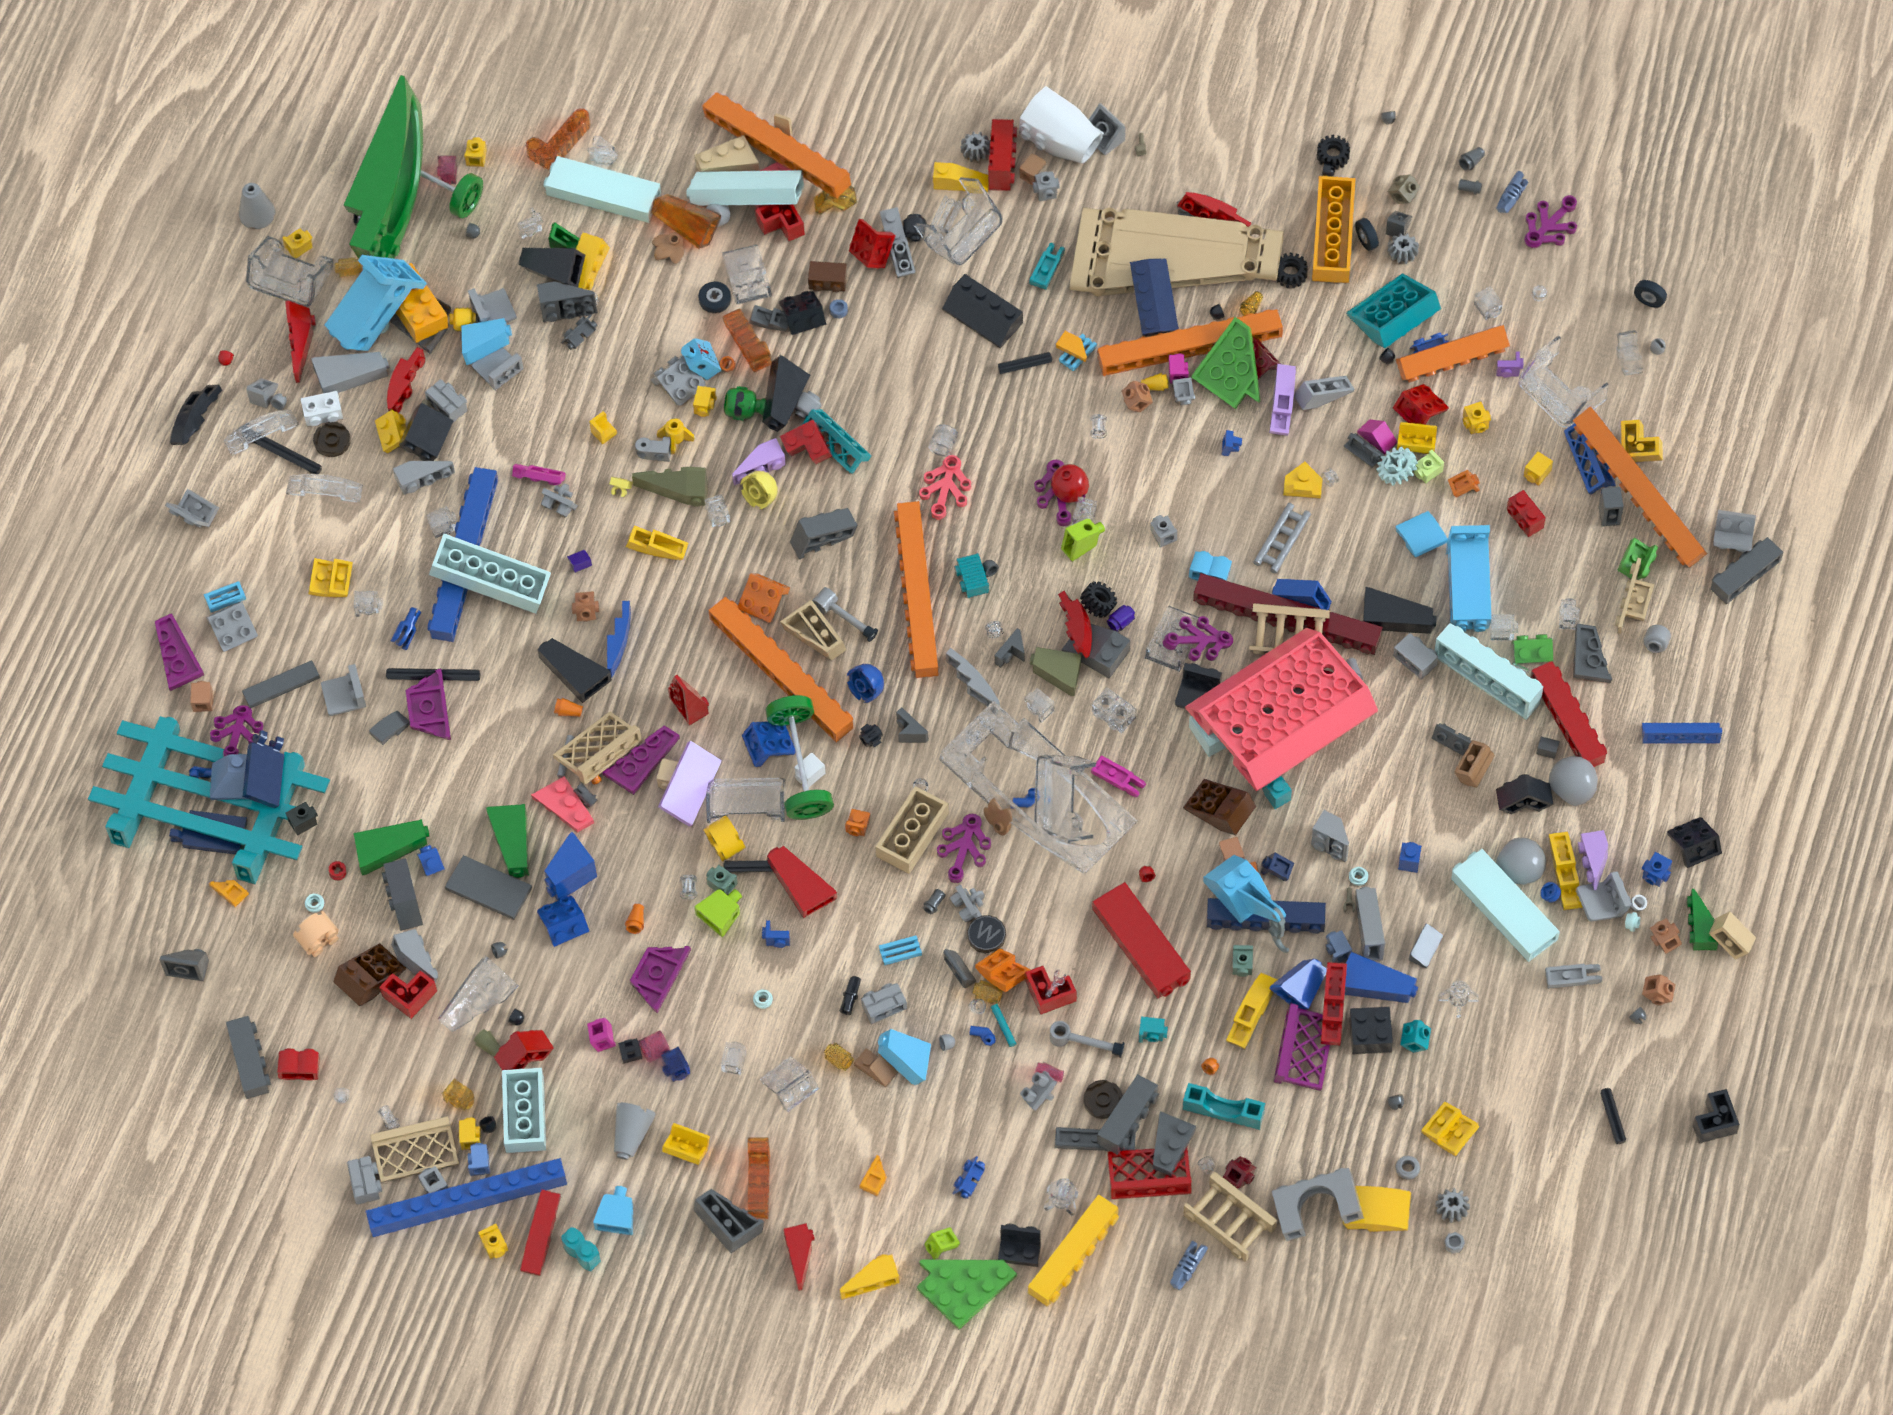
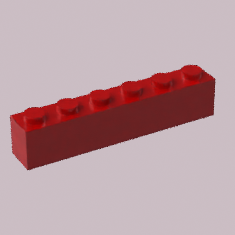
(1568, 715)

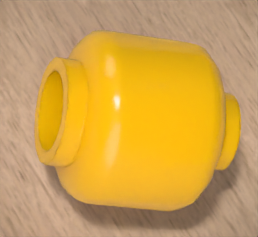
(461, 316)

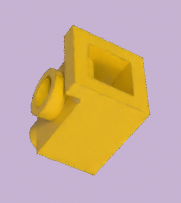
(475, 152)
(298, 242)
(704, 400)
(468, 1133)
(489, 1235)

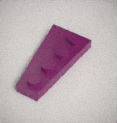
(176, 653)
(642, 760)

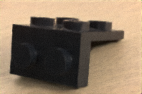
(803, 312)
(1195, 683)

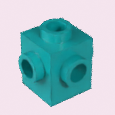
(1415, 1036)

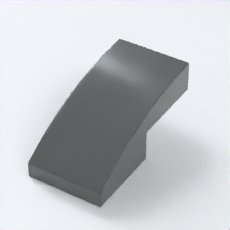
(768, 319)
(389, 726)

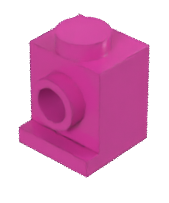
(1177, 367)
(601, 1034)

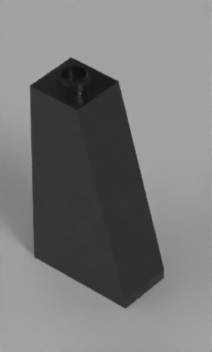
(555, 264)
(783, 392)
(1397, 613)
(576, 671)

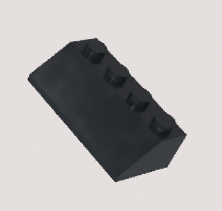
(983, 311)

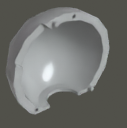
(1574, 780)
(1522, 860)

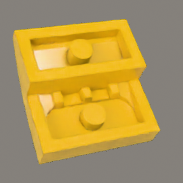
(330, 578)
(1450, 1128)

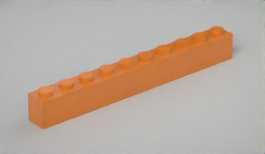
(777, 144)
(1188, 342)
(1640, 487)
(917, 589)
(779, 667)

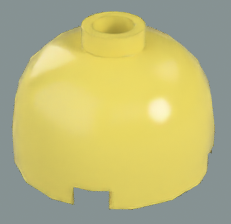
(759, 489)

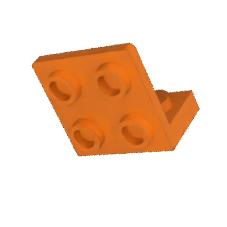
(762, 596)

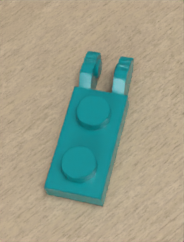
(1046, 267)

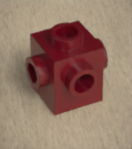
(1239, 1172)

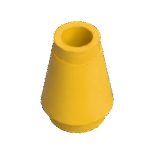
(1157, 382)

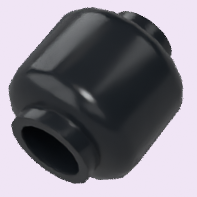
(909, 228)

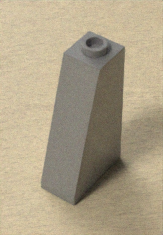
(349, 371)
(1370, 923)

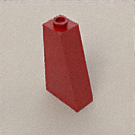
(800, 882)

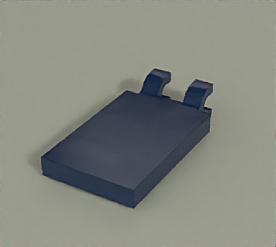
(264, 770)
(200, 841)

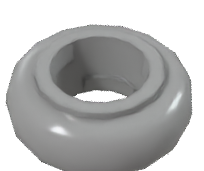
(1407, 1160)

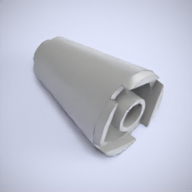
(255, 207)
(630, 1128)

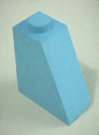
(484, 338)
(905, 1054)

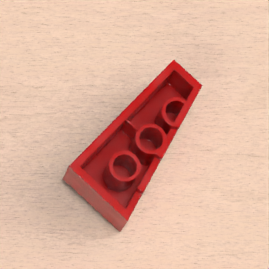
(1001, 155)

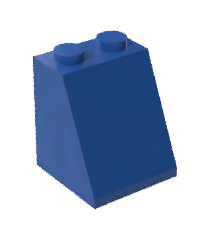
(569, 868)

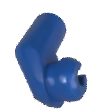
(1027, 801)

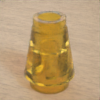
(1251, 304)

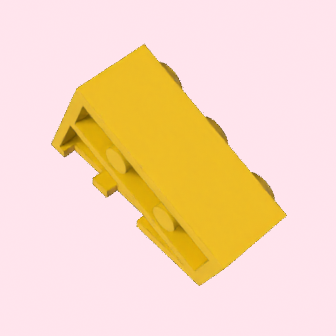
(595, 253)

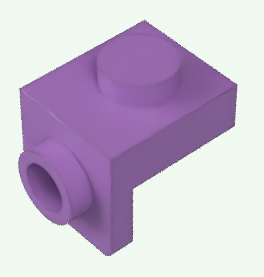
(1509, 368)

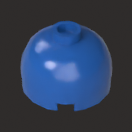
(865, 682)

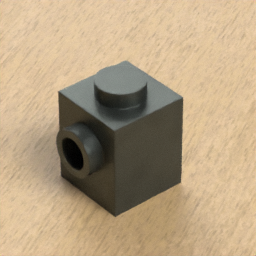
(302, 818)

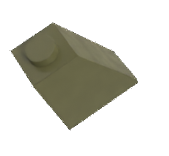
(1057, 668)

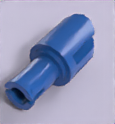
(406, 629)

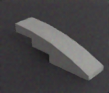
(976, 684)

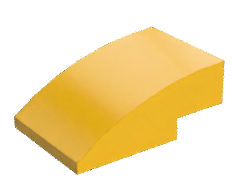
(1382, 1209)

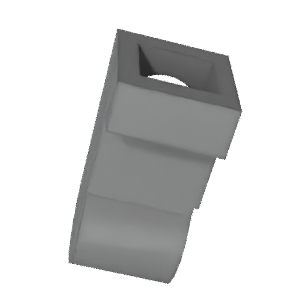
(654, 449)

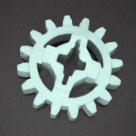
(1388, 467)

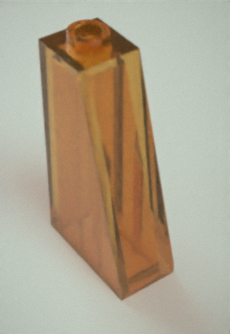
(687, 219)

